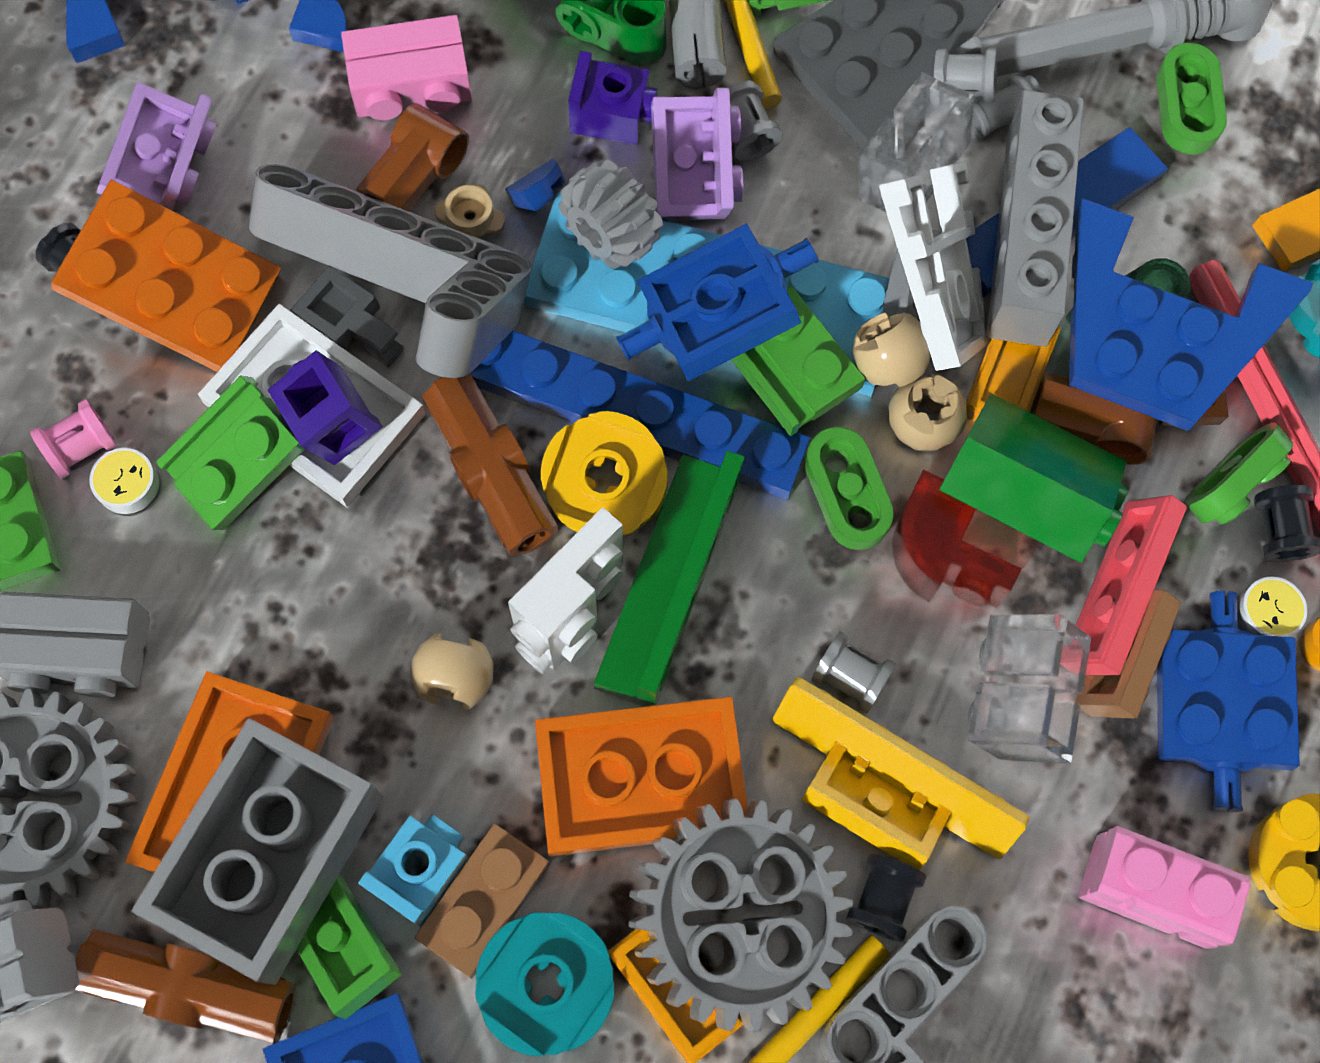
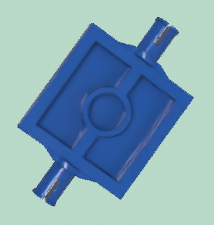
(718, 301)
(1228, 701)

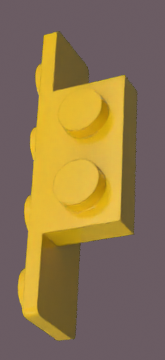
(890, 787)

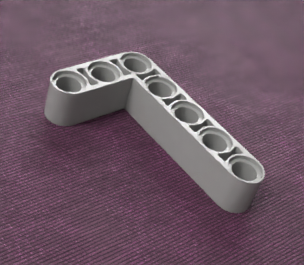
(468, 284)
(934, 979)

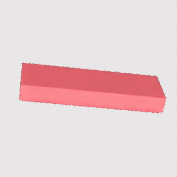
(1128, 580)

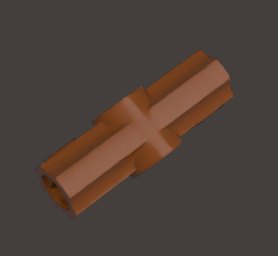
(490, 464)
(183, 986)

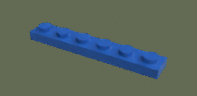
(679, 422)

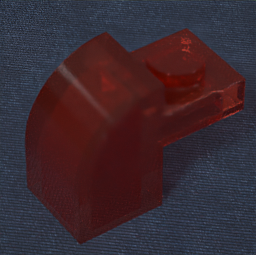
(931, 549)

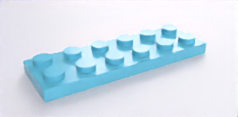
(578, 287)

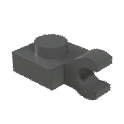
(346, 313)

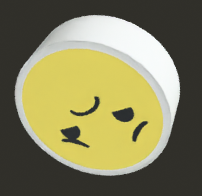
(124, 480)
(1272, 608)

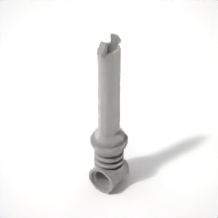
(1153, 22)

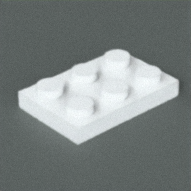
(287, 340)

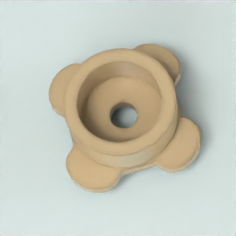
(470, 200)

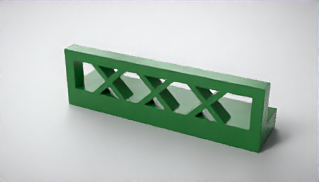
(669, 579)

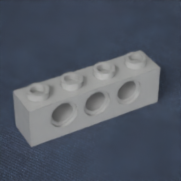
(1035, 219)

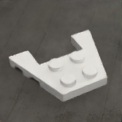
(939, 267)

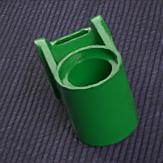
(623, 27)

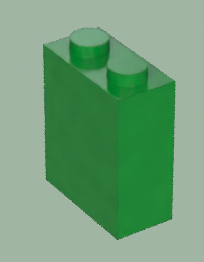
(1038, 479)

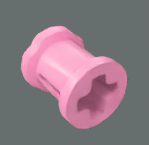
(73, 439)

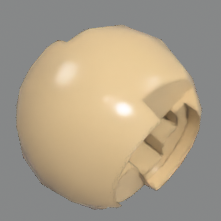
(891, 350)
(916, 428)
(452, 671)

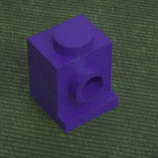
(609, 100)
(323, 408)

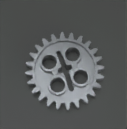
(28, 743)
(747, 976)

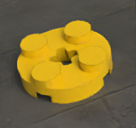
(589, 444)
(1280, 864)

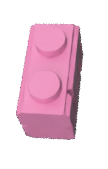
(406, 66)
(1165, 888)

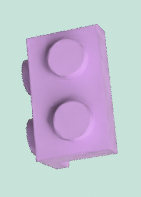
(157, 146)
(695, 156)

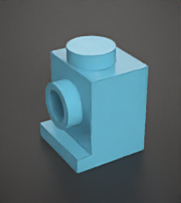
(417, 895)

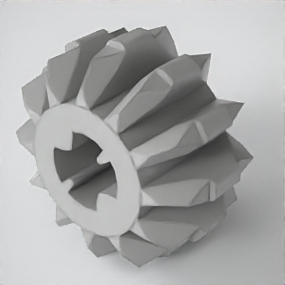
(610, 214)

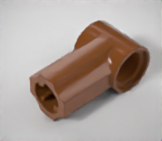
(419, 152)
(1095, 419)

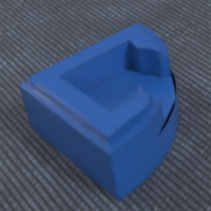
(319, 24)
(536, 187)

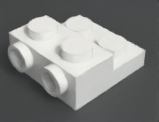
(558, 605)

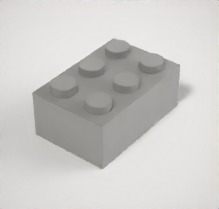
(259, 853)

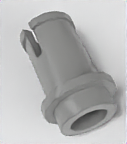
(995, 115)

